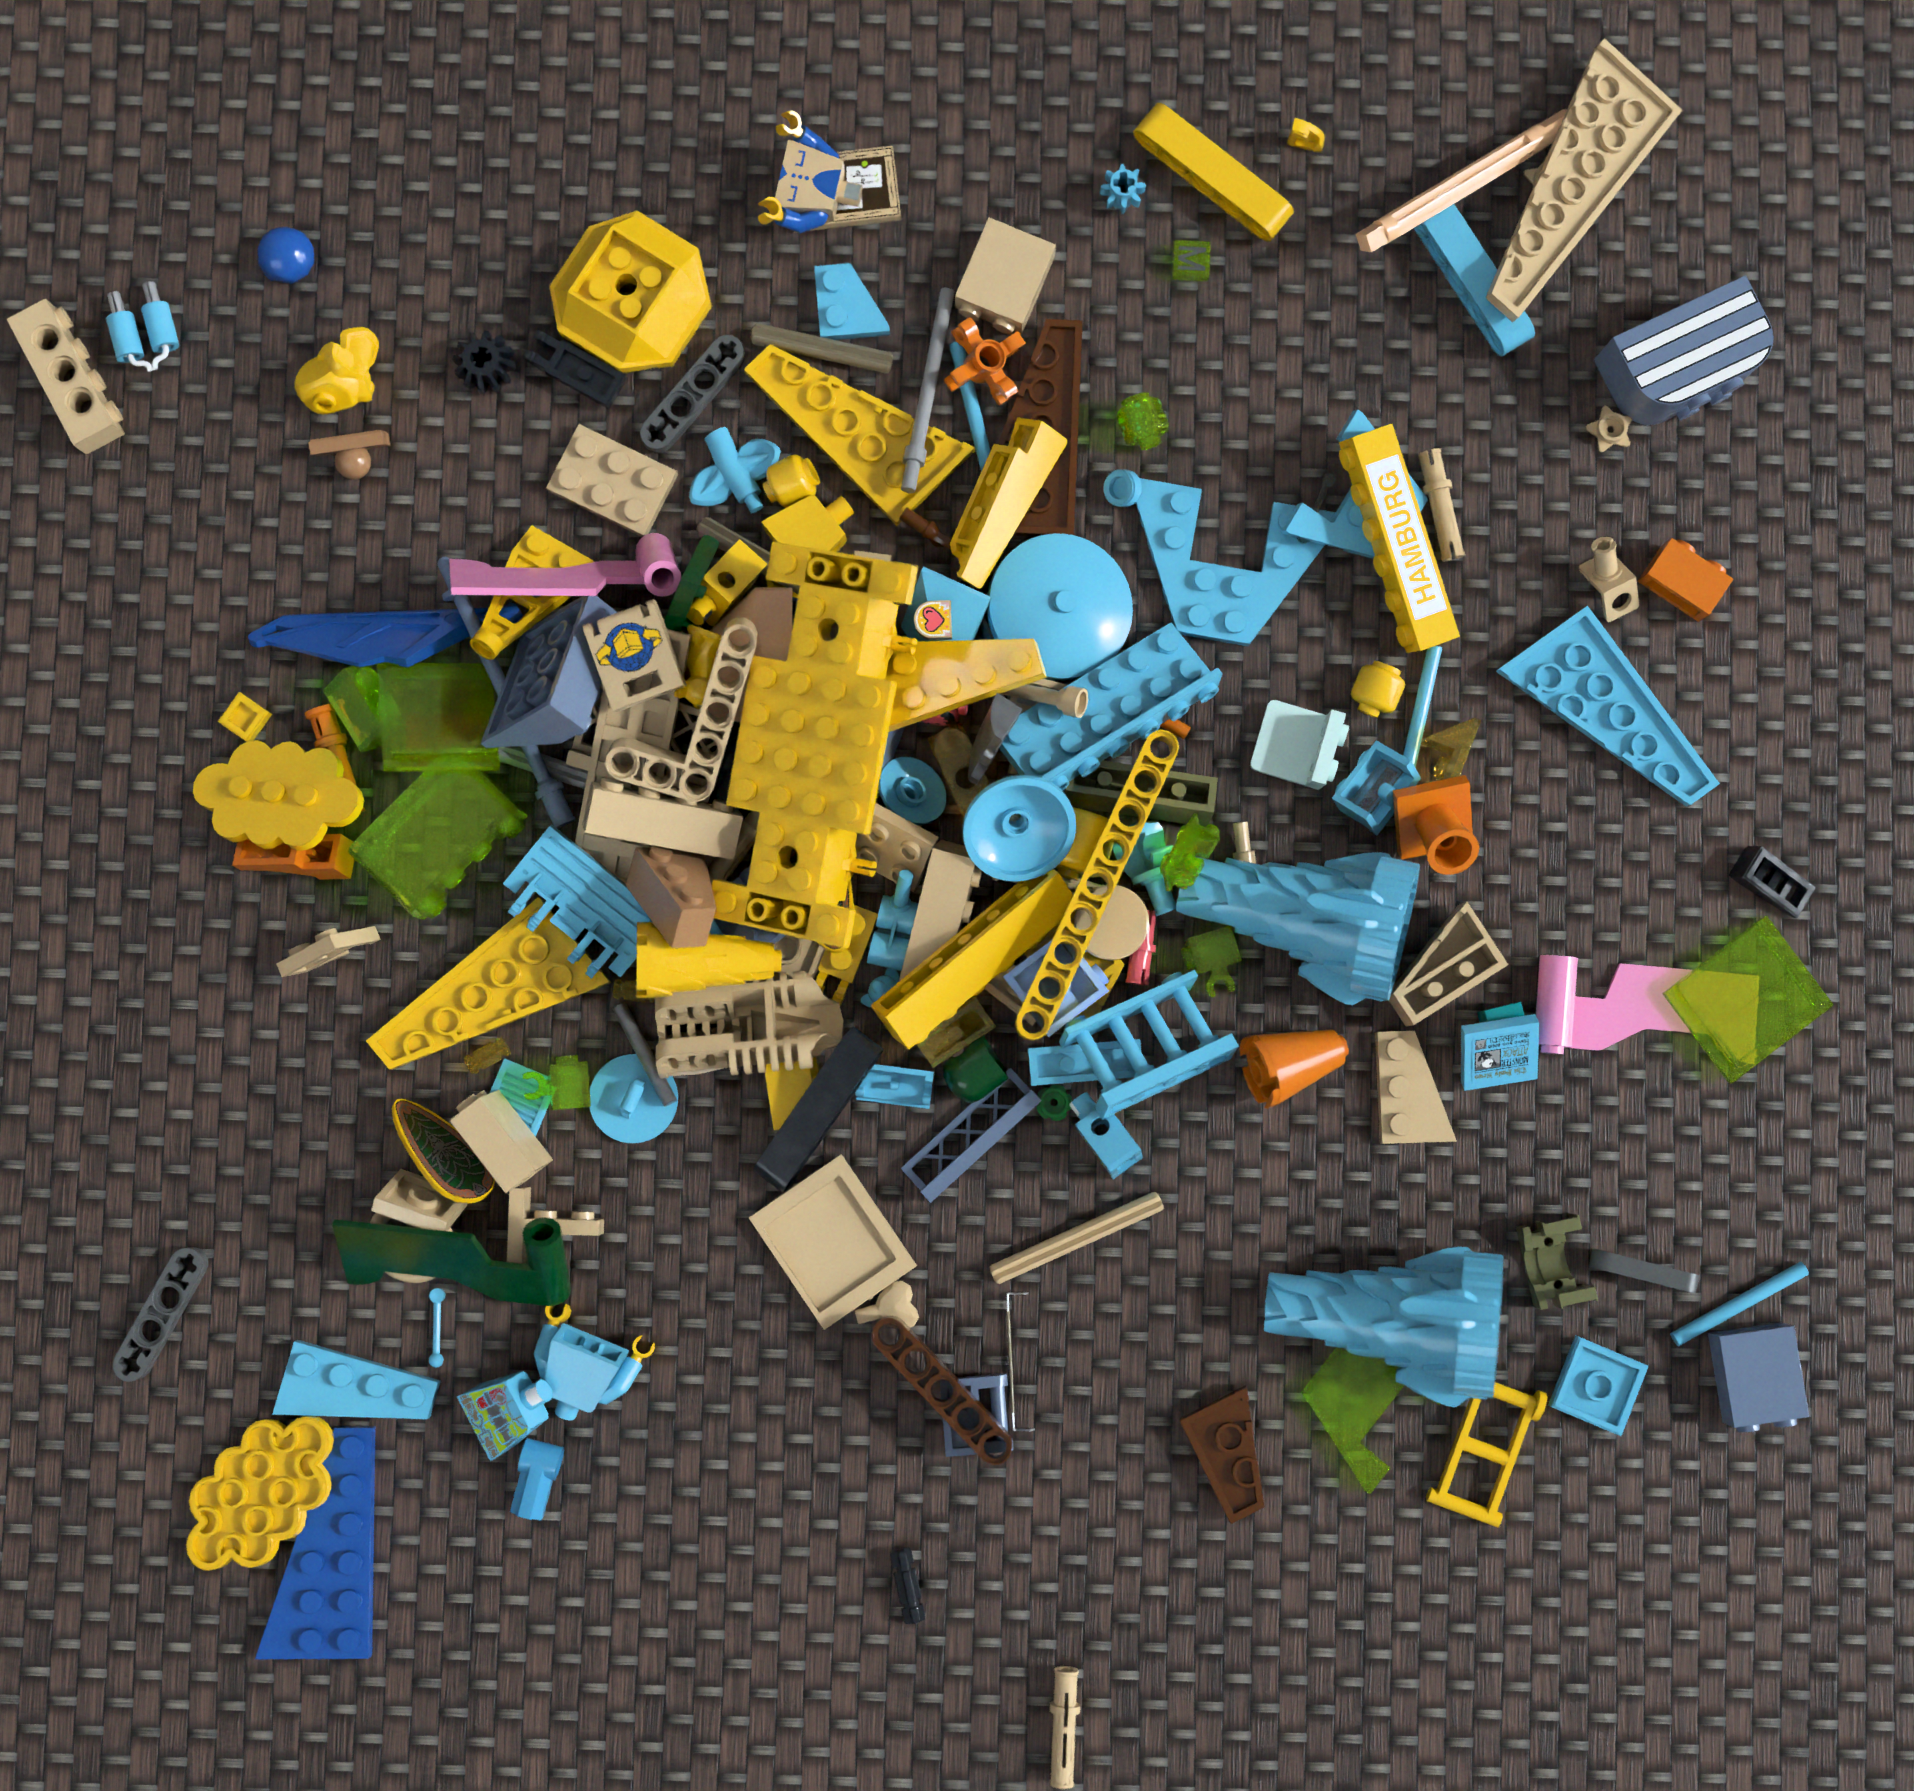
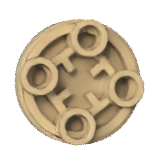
(1120, 927)

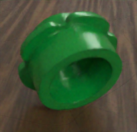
(1056, 1112)

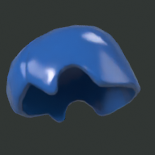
(285, 255)

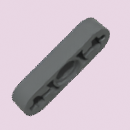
(1644, 1270)

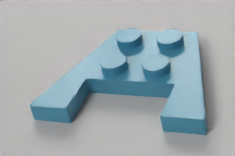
(1346, 525)

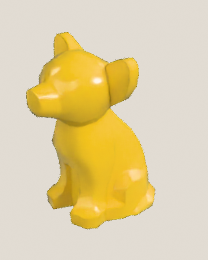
(700, 664)

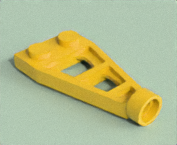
(533, 550)

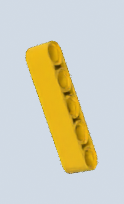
(1213, 172)

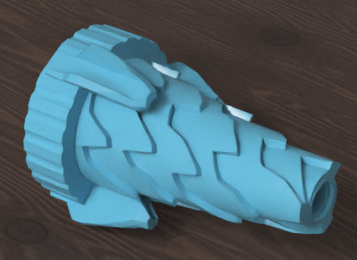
(1335, 917)
(1427, 1319)

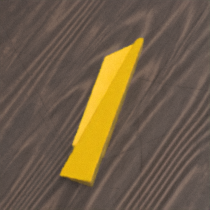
(1003, 497)

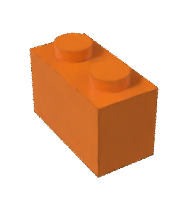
(1686, 579)

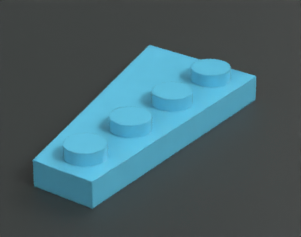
(344, 1385)

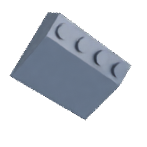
(549, 680)

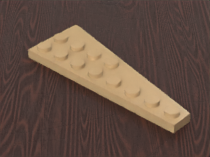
(1599, 145)

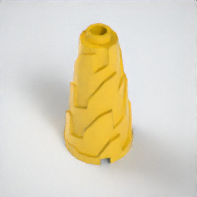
(719, 963)

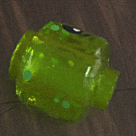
(1142, 420)

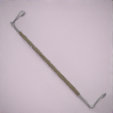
(1010, 1360)

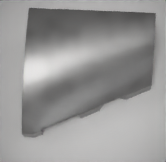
(992, 733)

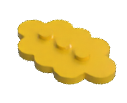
(278, 795)
(260, 1493)

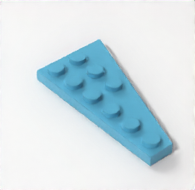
(1598, 691)

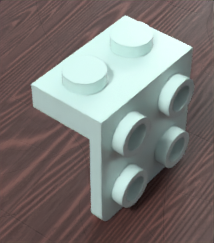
(1299, 744)

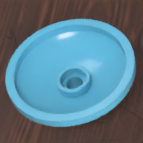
(1024, 846)

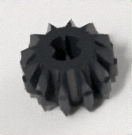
(475, 354)

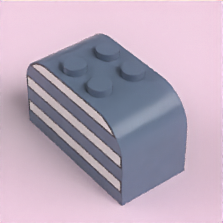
(1687, 355)

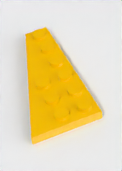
(856, 430)
(957, 674)

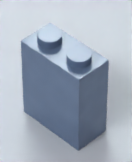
(1758, 1376)

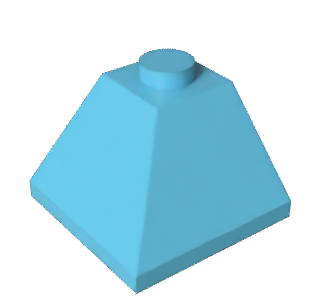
(966, 605)

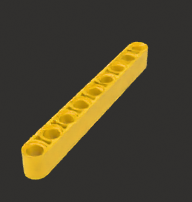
(1108, 870)

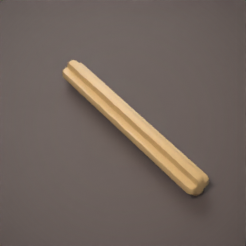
(1076, 1237)

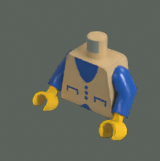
(808, 182)

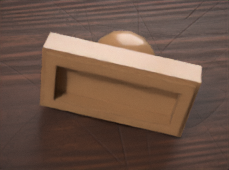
(351, 451)

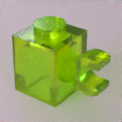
(1212, 953)
(566, 1084)

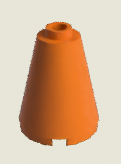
(1289, 1062)

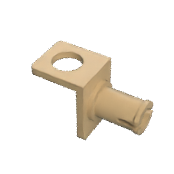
(1610, 578)

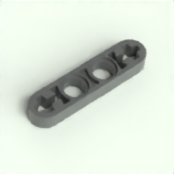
(697, 397)
(157, 1311)

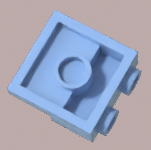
(1084, 990)

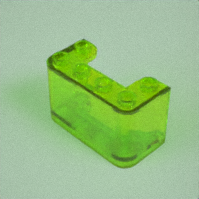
(434, 835)

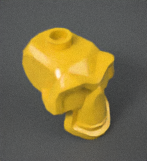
(339, 373)

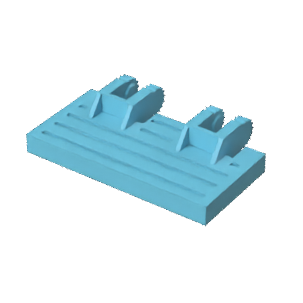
(585, 896)

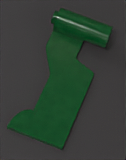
(373, 1249)

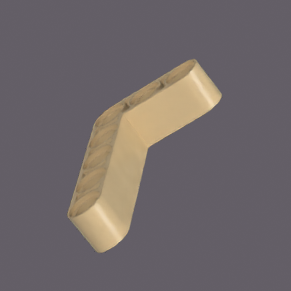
(706, 727)

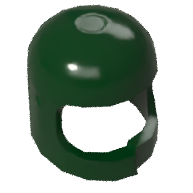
(974, 1072)

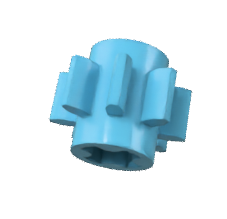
(1115, 196)

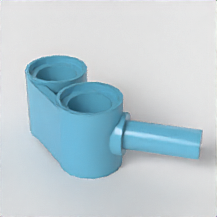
(894, 925)

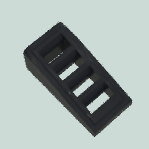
(1751, 869)

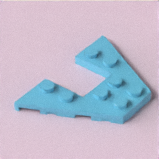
(1214, 598)

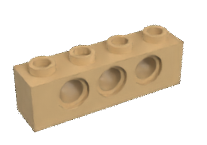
(34, 330)

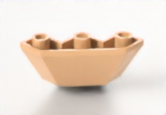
(772, 615)

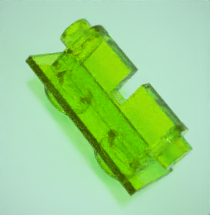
(1181, 865)

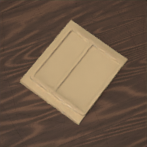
(832, 1241)

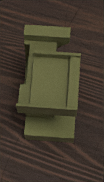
(1548, 1263)

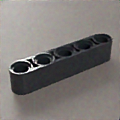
(818, 1109)

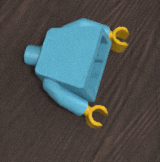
(582, 1366)

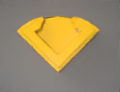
(1306, 136)

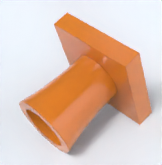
(1436, 823)

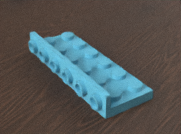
(1125, 702)

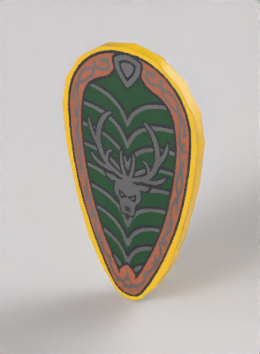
(441, 1153)

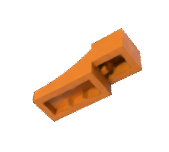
(324, 861)

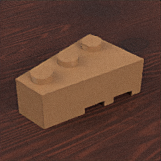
(674, 893)

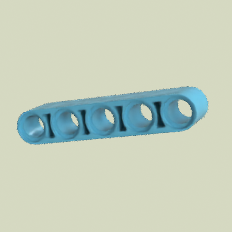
(1471, 275)

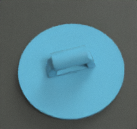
(627, 1103)

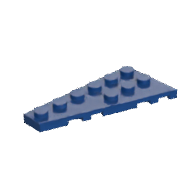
(328, 1581)

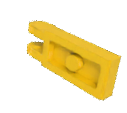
(846, 964)

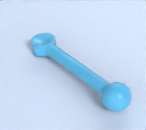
(436, 1296)

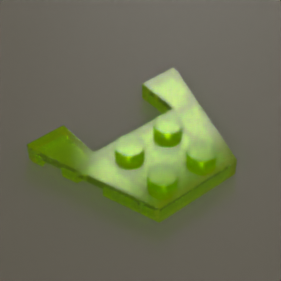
(1348, 1400)

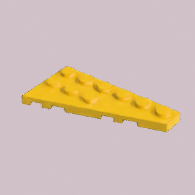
(493, 986)

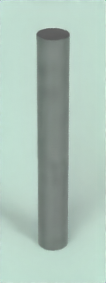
(644, 1053)

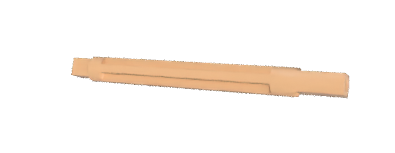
(1460, 184)

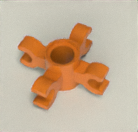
(973, 369)

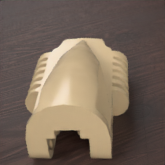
(754, 1023)

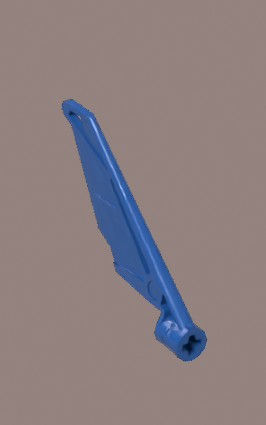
(372, 636)

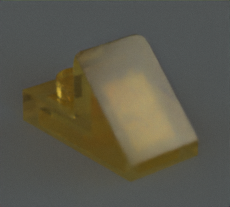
(1456, 744)
(957, 1032)

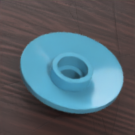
(919, 782)

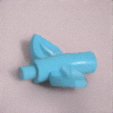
(733, 471)

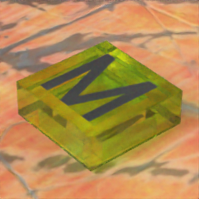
(1191, 260)

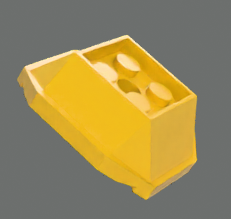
(637, 328)

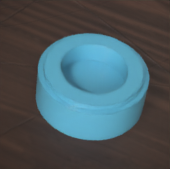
(1122, 488)

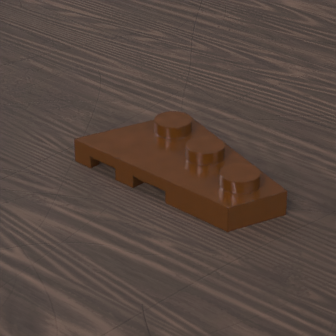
(1227, 1452)

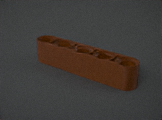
(947, 1408)

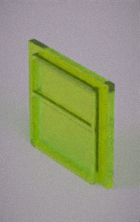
(435, 717)
(1748, 999)

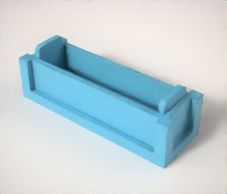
(1070, 1064)

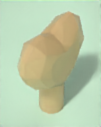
(892, 1301)

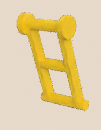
(1532, 1409)

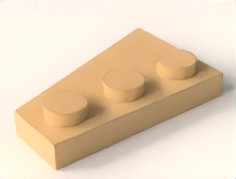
(1407, 1093)

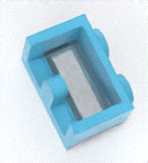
(1368, 789)

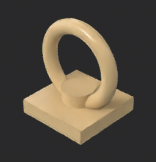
(416, 1204)

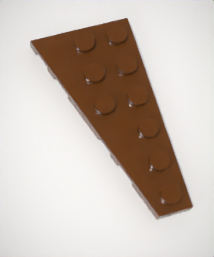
(1052, 396)

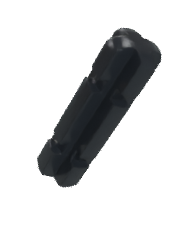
(907, 1585)

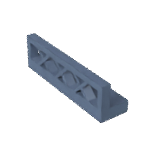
(979, 1146)

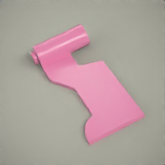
(653, 566)
(1630, 1005)

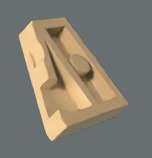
(328, 947)

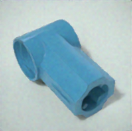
(537, 1468)

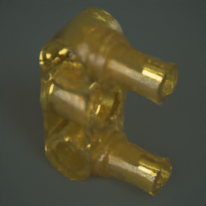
(953, 752)

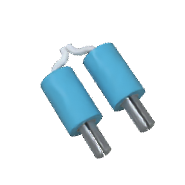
(125, 332)

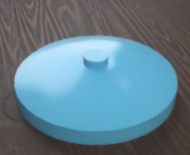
(1065, 599)

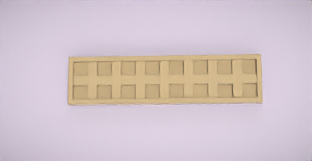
(646, 722)

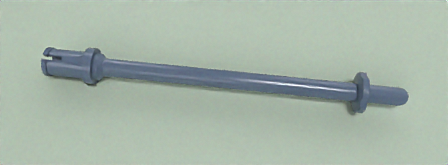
(548, 788)

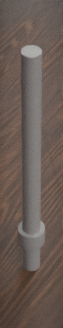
(915, 453)

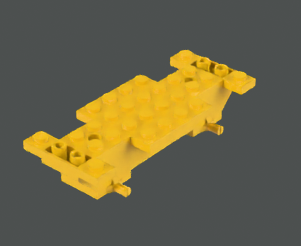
(816, 743)

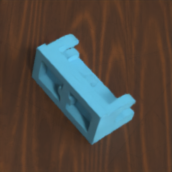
(897, 1086)

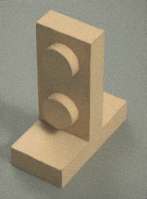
(519, 1216)

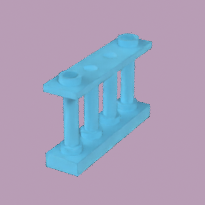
(1147, 1079)

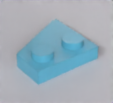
(846, 305)

